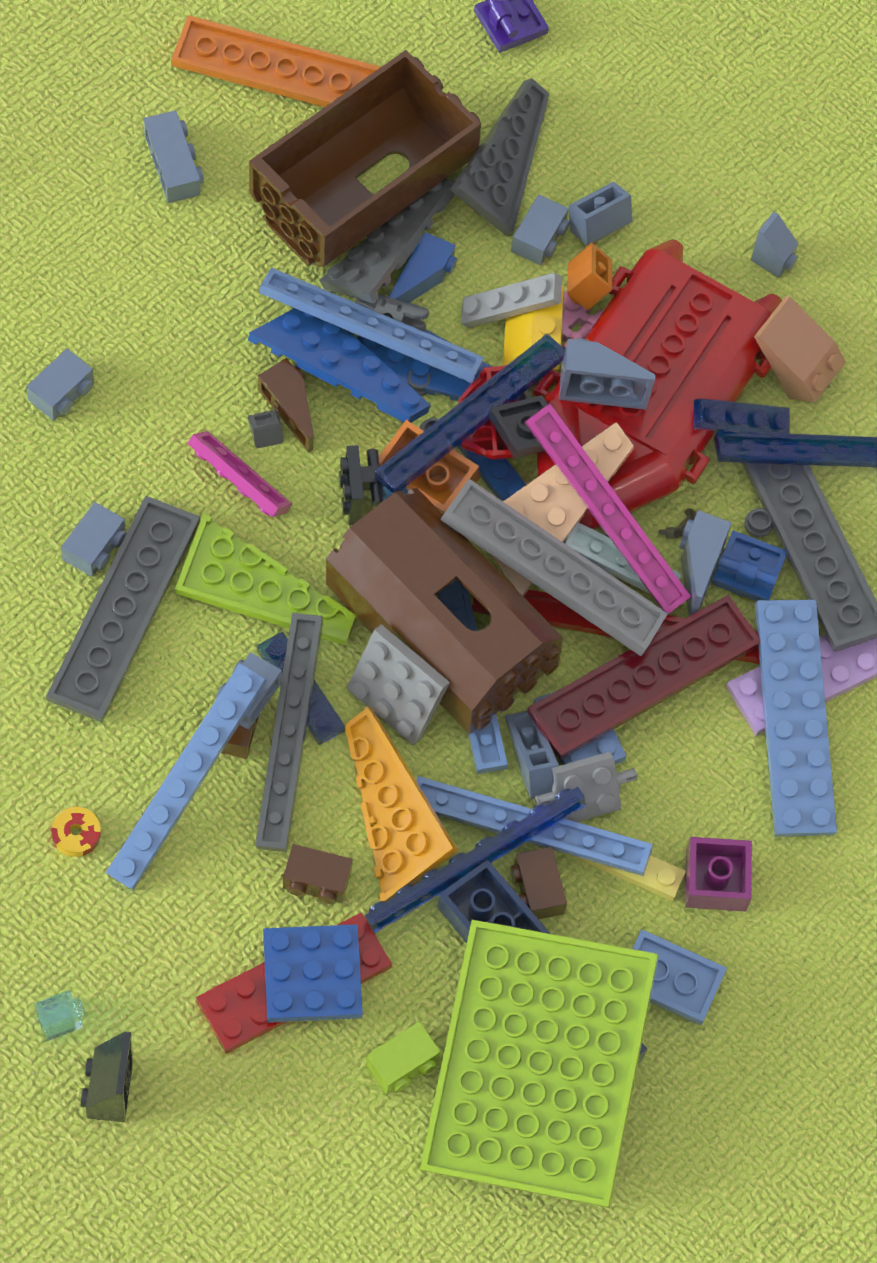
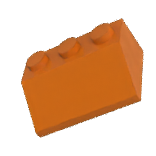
(443, 479)

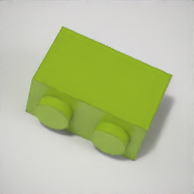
(403, 1058)

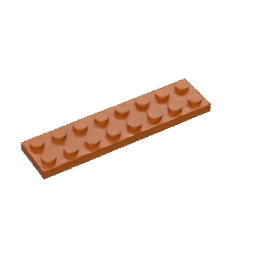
(266, 62)

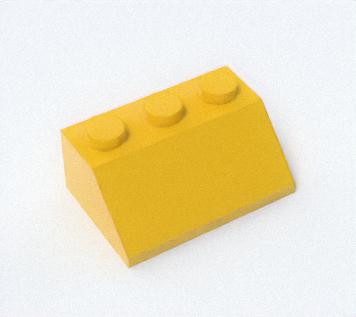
(529, 327)

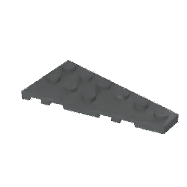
(500, 166)
(386, 248)

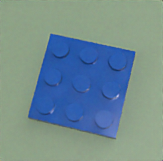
(312, 973)

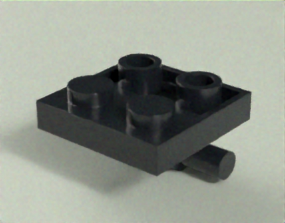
(355, 479)

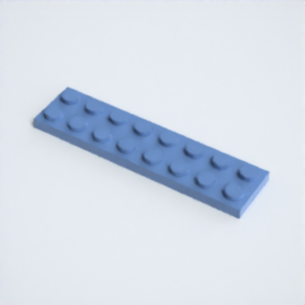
(795, 718)

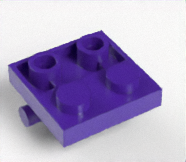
(511, 22)

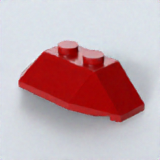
(486, 439)

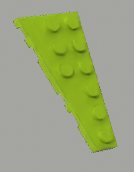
(249, 582)

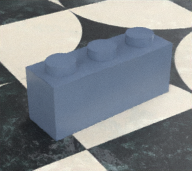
(173, 156)

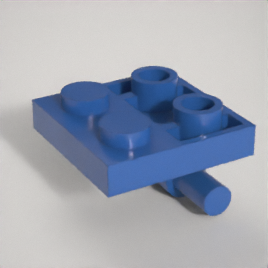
(749, 567)

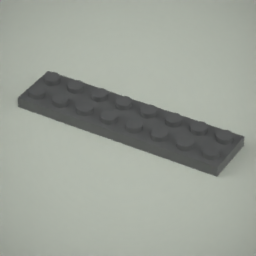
(817, 551)
(123, 609)

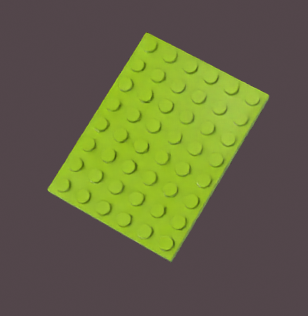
(540, 1063)

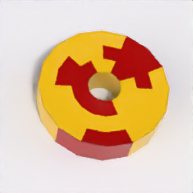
(76, 844)

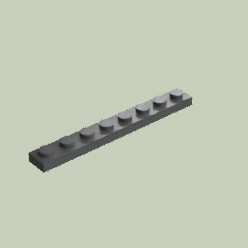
(289, 732)

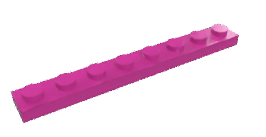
(607, 509)

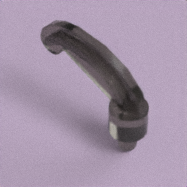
(676, 532)

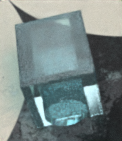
(59, 1014)

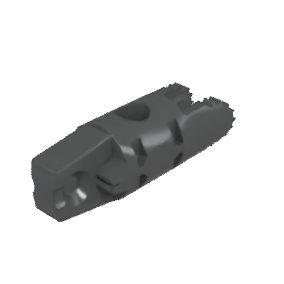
(399, 310)

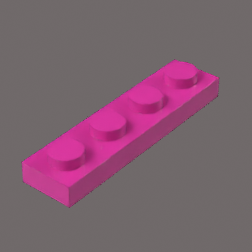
(239, 473)

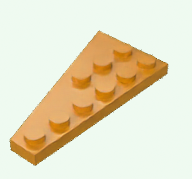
(396, 813)

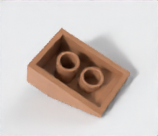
(799, 351)

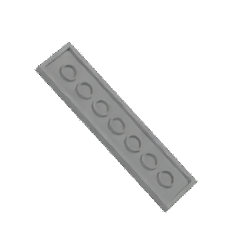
(554, 567)

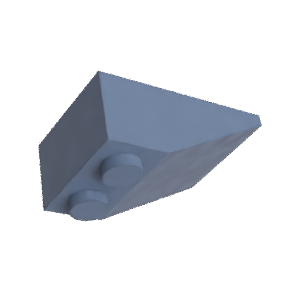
(603, 377)
(702, 547)

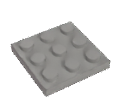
(397, 685)

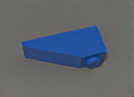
(425, 268)

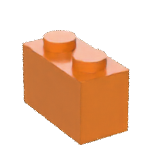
(589, 276)

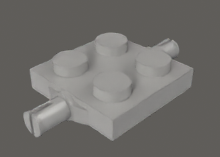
(597, 782)

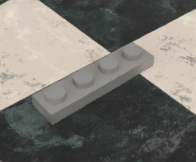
(511, 300)

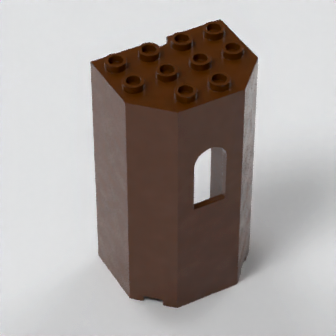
(312, 172)
(390, 577)

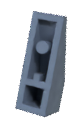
(532, 754)

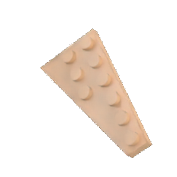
(553, 501)

